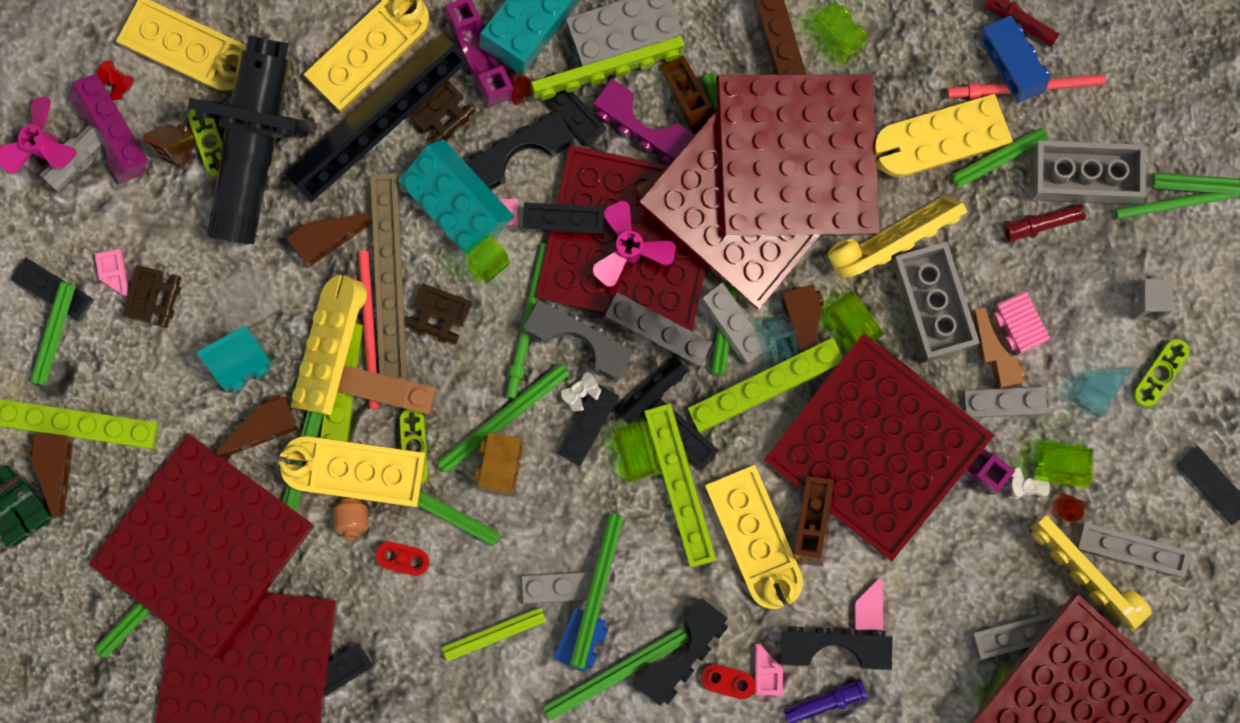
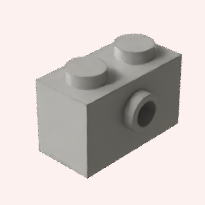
(1152, 299)

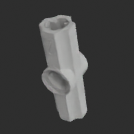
(86, 146)

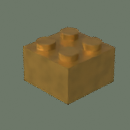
(500, 464)

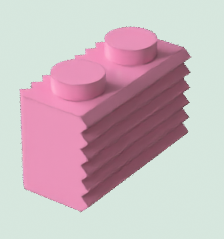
(1020, 323)

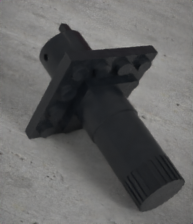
(249, 137)

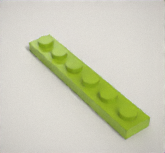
(598, 71)
(766, 385)
(78, 424)
(338, 424)
(680, 485)

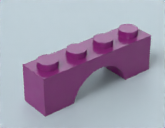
(484, 68)
(616, 106)
(121, 147)
(990, 472)

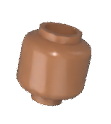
(350, 518)

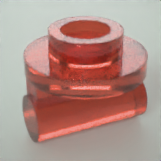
(521, 88)
(1070, 508)

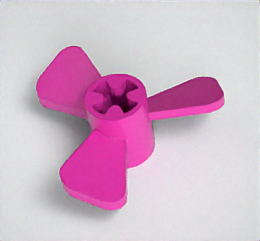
(36, 141)
(610, 268)

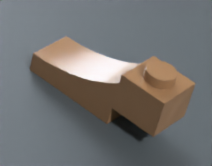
(1006, 369)

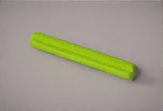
(493, 634)

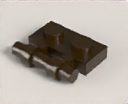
(439, 105)
(144, 294)
(443, 306)

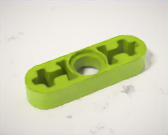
(196, 126)
(1143, 385)
(419, 426)

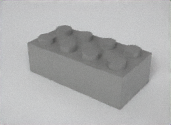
(622, 28)
(1089, 172)
(935, 302)

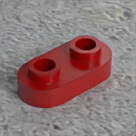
(403, 558)
(728, 682)

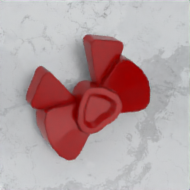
(109, 74)

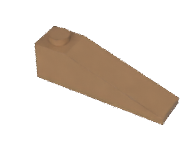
(388, 390)

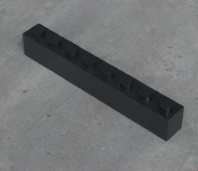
(376, 118)

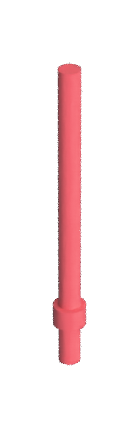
(975, 90)
(368, 319)

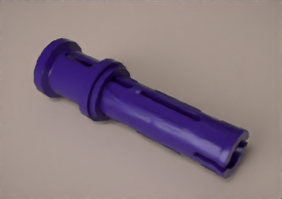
(838, 698)

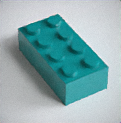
(523, 30)
(455, 196)

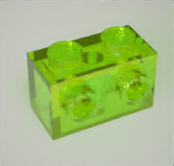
(840, 32)

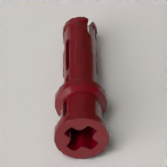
(1049, 35)
(1032, 225)

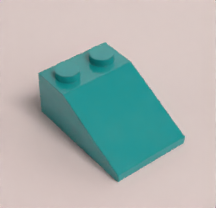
(237, 359)

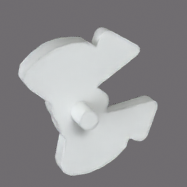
(573, 395)
(1020, 487)

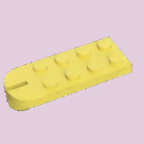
(181, 45)
(368, 51)
(942, 137)
(853, 258)
(328, 344)
(354, 470)
(756, 537)
(1127, 609)

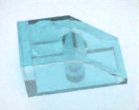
(780, 338)
(1099, 390)

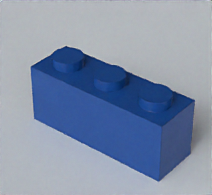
(1015, 59)

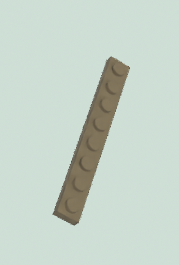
(388, 275)

